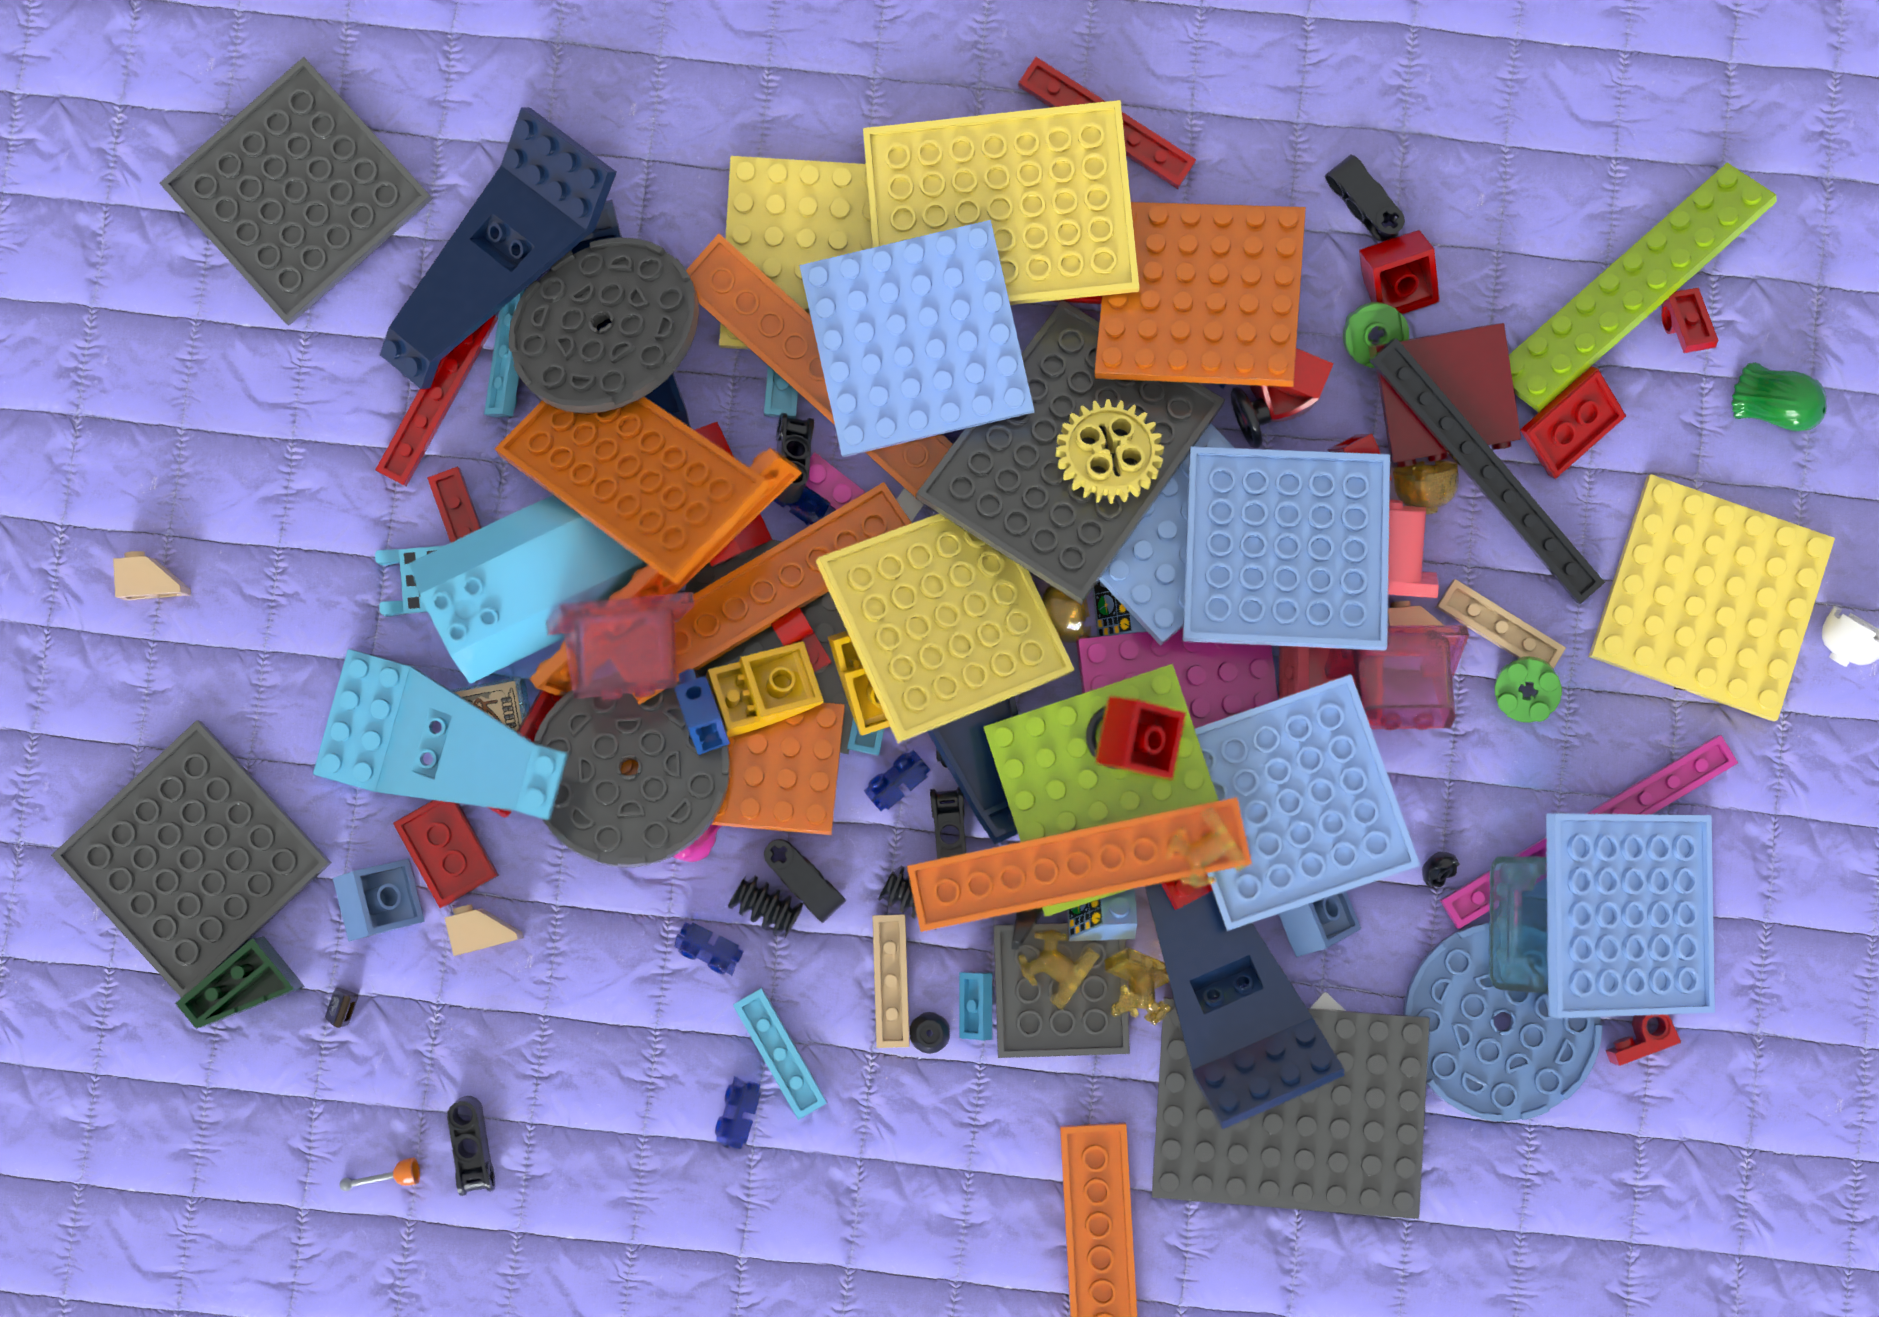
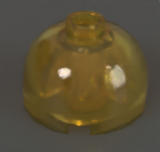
(1427, 484)
(1066, 615)

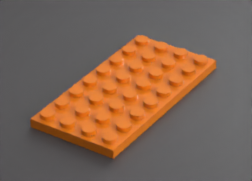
(637, 478)
(783, 773)

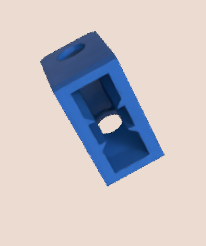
(700, 712)

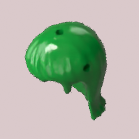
(1779, 398)

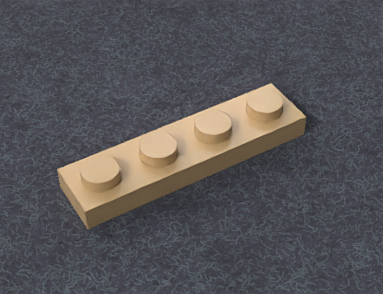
(1497, 624)
(890, 981)

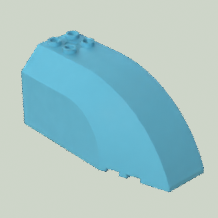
(509, 578)

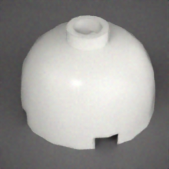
(1850, 638)

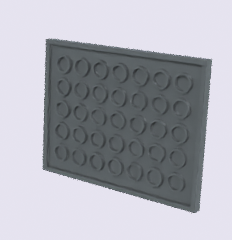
(1006, 477)
(1328, 1150)

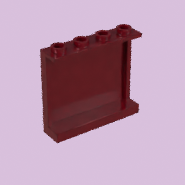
(1472, 373)

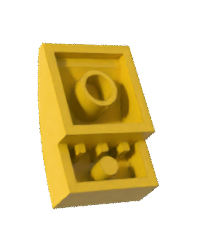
(857, 686)
(764, 688)

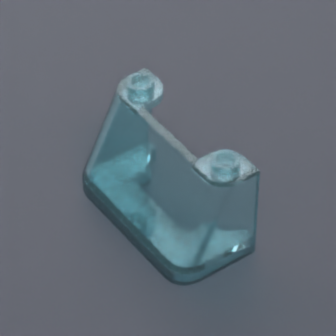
(1518, 924)

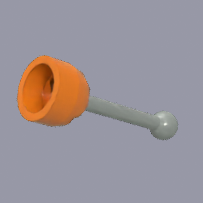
(405, 1173)

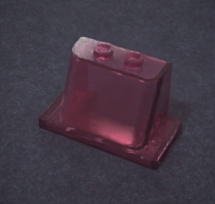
(621, 644)
(1409, 680)

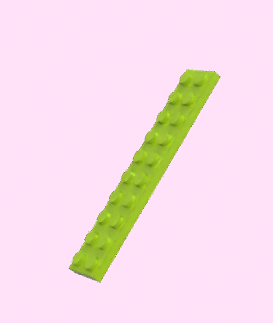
(1636, 284)

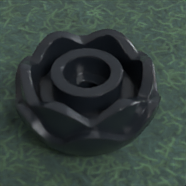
(1438, 868)
(937, 1025)

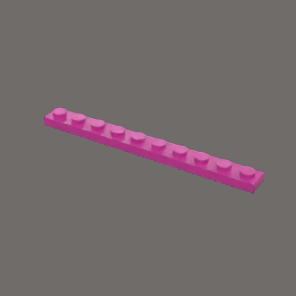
(1641, 798)

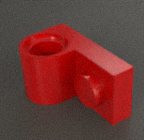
(1688, 318)
(794, 629)
(1631, 1049)

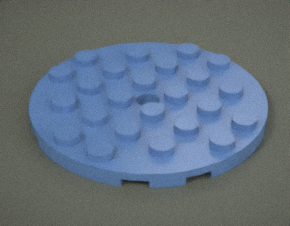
(1490, 1070)

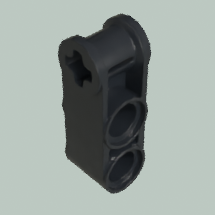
(1365, 198)
(794, 443)
(948, 815)
(805, 881)
(473, 1170)

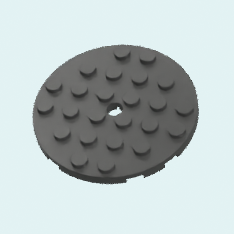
(594, 371)
(640, 815)

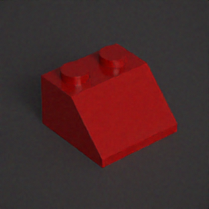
(1401, 272)

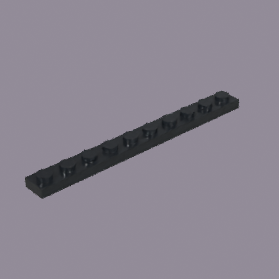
(1486, 470)

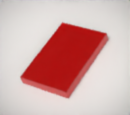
(1573, 422)
(445, 850)

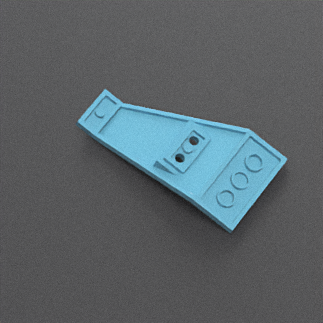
(385, 728)

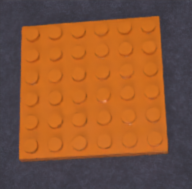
(1210, 298)

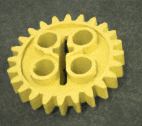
(1081, 457)

